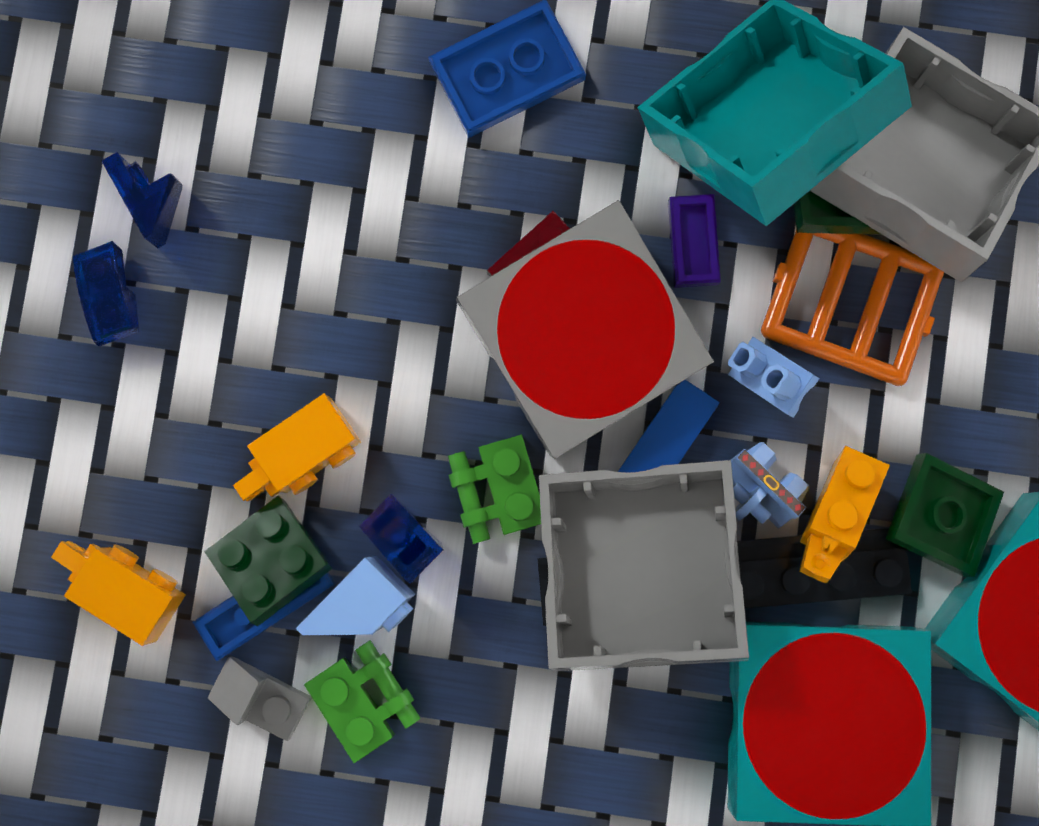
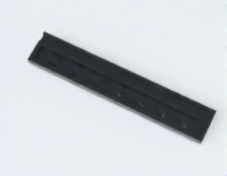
(773, 574)

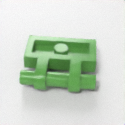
(511, 486)
(350, 707)

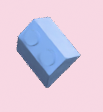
(361, 603)

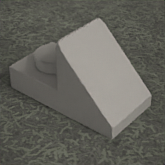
(259, 698)

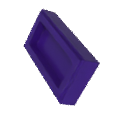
(694, 241)

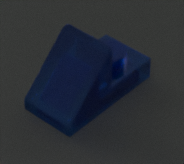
(149, 204)
(401, 538)

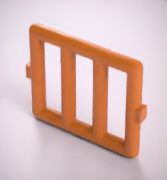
(857, 356)

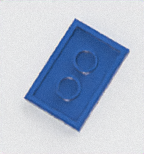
(507, 68)

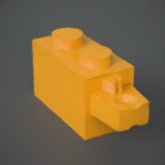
(298, 449)
(841, 512)
(119, 590)

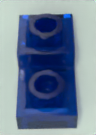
(103, 293)

